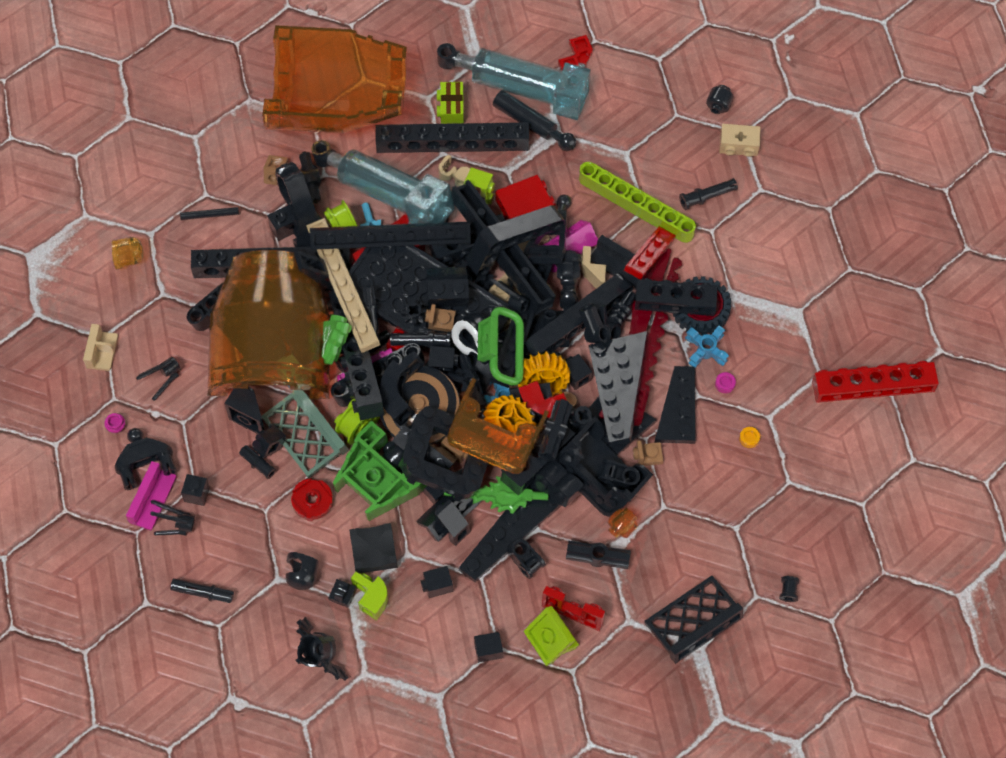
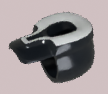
(466, 334)

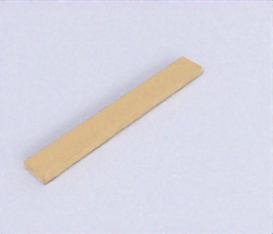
(347, 295)

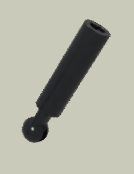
(537, 122)

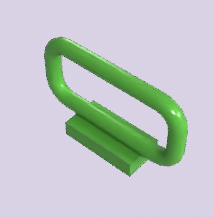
(489, 345)

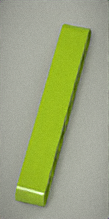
(631, 194)

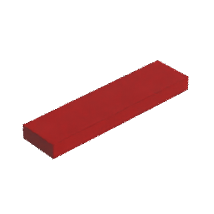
(649, 253)

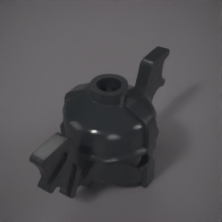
(317, 650)

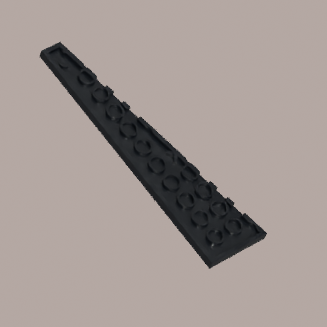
(524, 520)

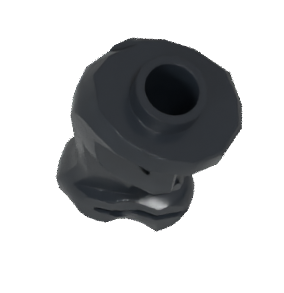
(568, 273)

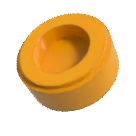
(749, 437)

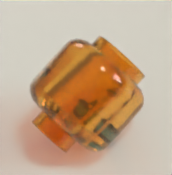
(622, 523)

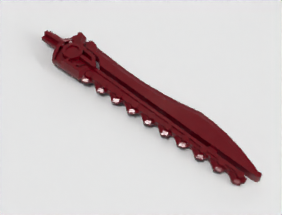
(640, 322)

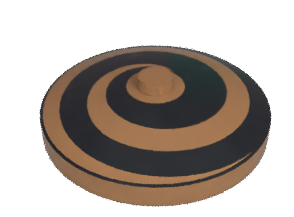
(426, 388)

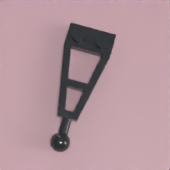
(550, 253)

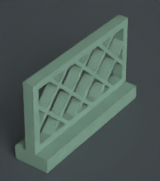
(320, 425)

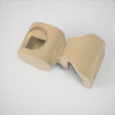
(458, 175)

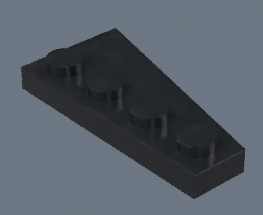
(678, 413)

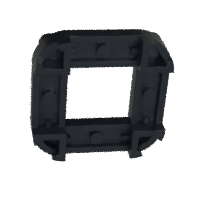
(429, 474)

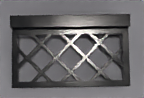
(704, 633)

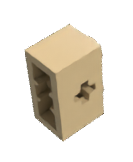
(739, 140)

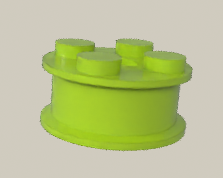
(340, 216)
(350, 424)

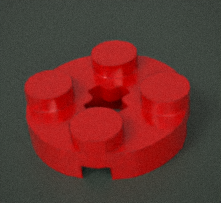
(315, 510)

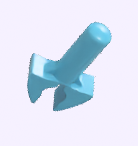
(368, 216)

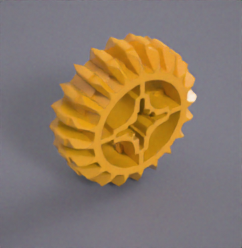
(546, 369)
(513, 413)

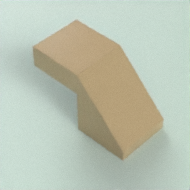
(592, 272)

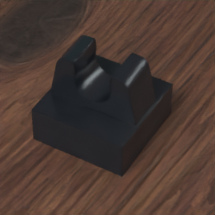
(342, 593)

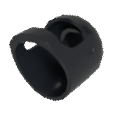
(303, 573)

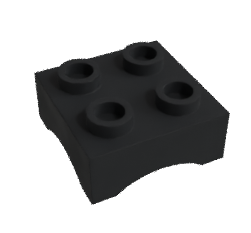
(373, 548)

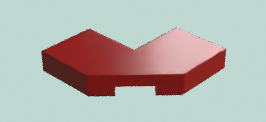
(581, 49)
(534, 398)

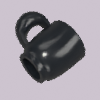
(392, 454)

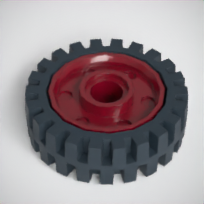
(702, 323)

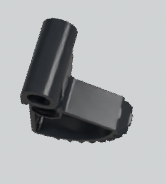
(297, 196)

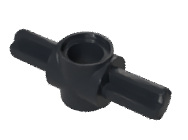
(311, 176)

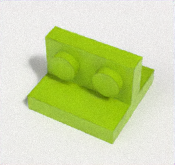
(550, 636)

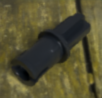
(257, 461)

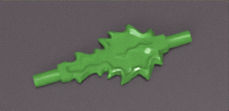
(504, 497)

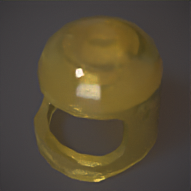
(127, 252)

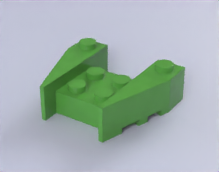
(373, 476)

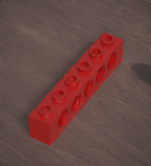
(826, 392)

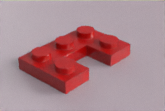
(590, 615)

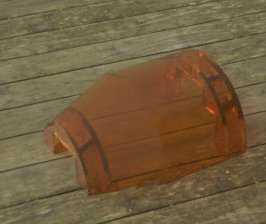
(334, 80)
(268, 327)

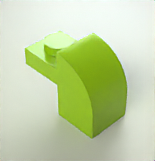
(375, 596)

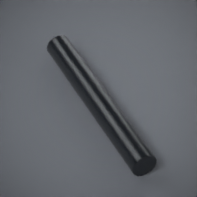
(209, 213)

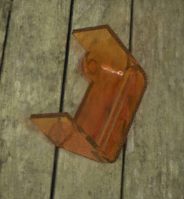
(490, 441)

